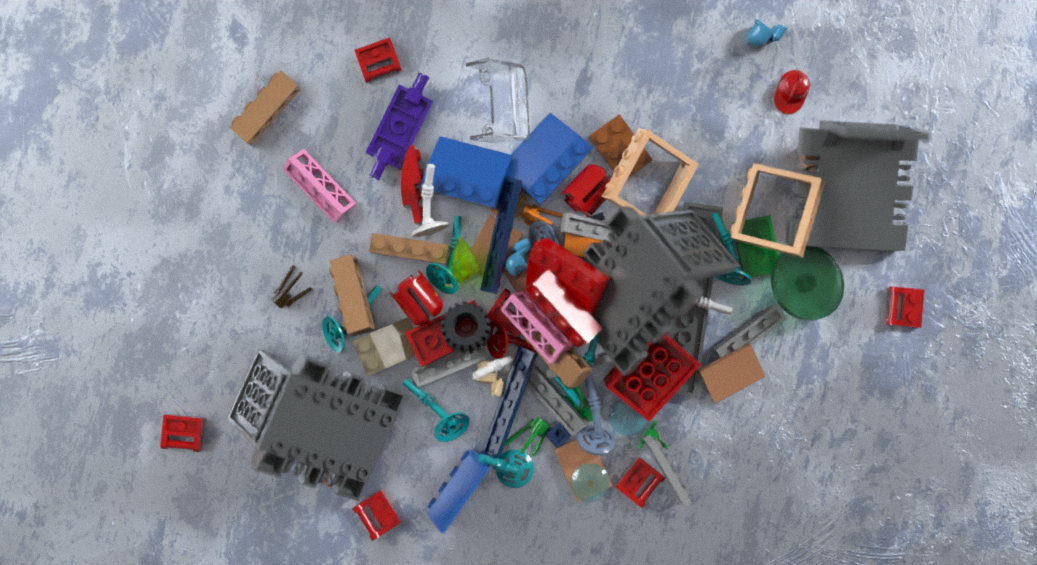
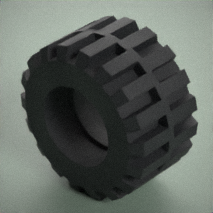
(461, 312)

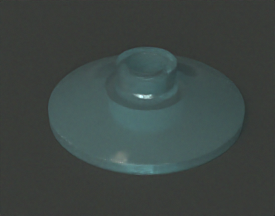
(620, 424)
(590, 472)

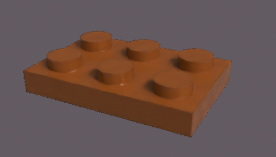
(613, 140)

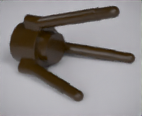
(282, 296)

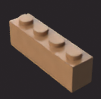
(265, 108)
(409, 248)
(352, 295)
(569, 365)

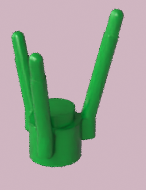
(587, 413)
(538, 428)
(653, 433)

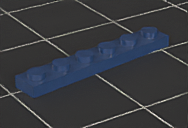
(501, 235)
(509, 402)

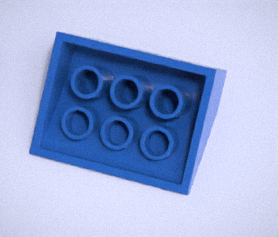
(547, 158)
(468, 172)
(457, 491)

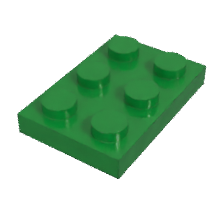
(753, 259)

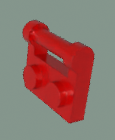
(375, 54)
(910, 309)
(496, 314)
(182, 426)
(635, 478)
(382, 511)

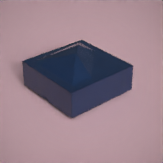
(557, 434)

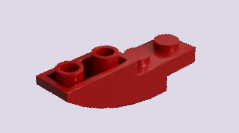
(410, 178)

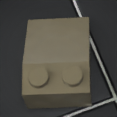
(385, 347)

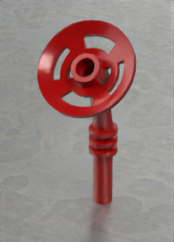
(502, 339)

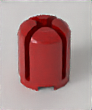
(586, 190)
(424, 292)

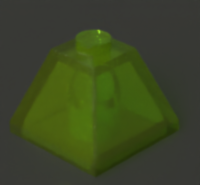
(465, 263)

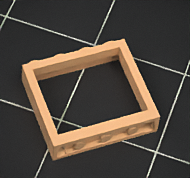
(630, 156)
(807, 217)

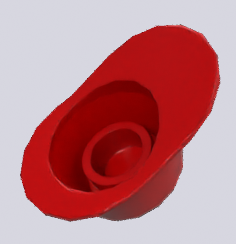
(791, 92)

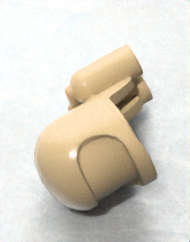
(496, 385)

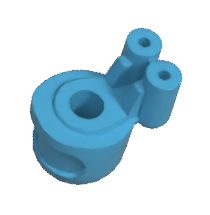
(761, 33)
(517, 262)

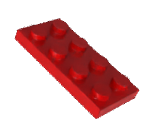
(429, 341)

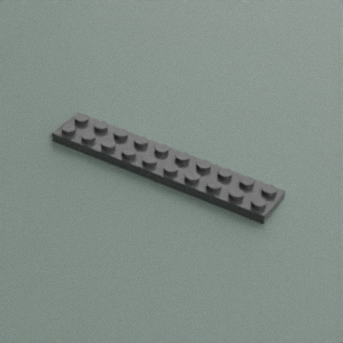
(690, 328)

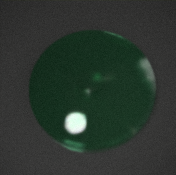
(807, 285)

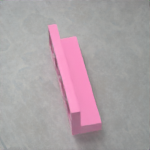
(315, 187)
(549, 331)

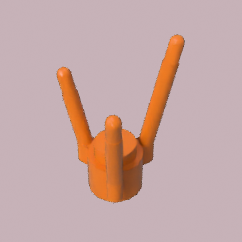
(531, 214)

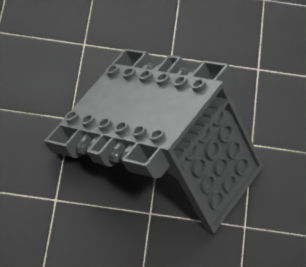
(860, 183)
(651, 271)
(315, 423)

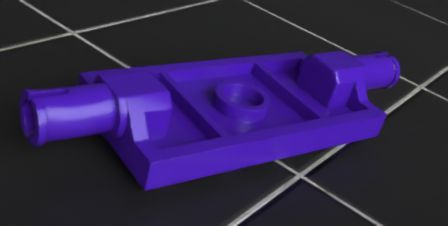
(399, 126)

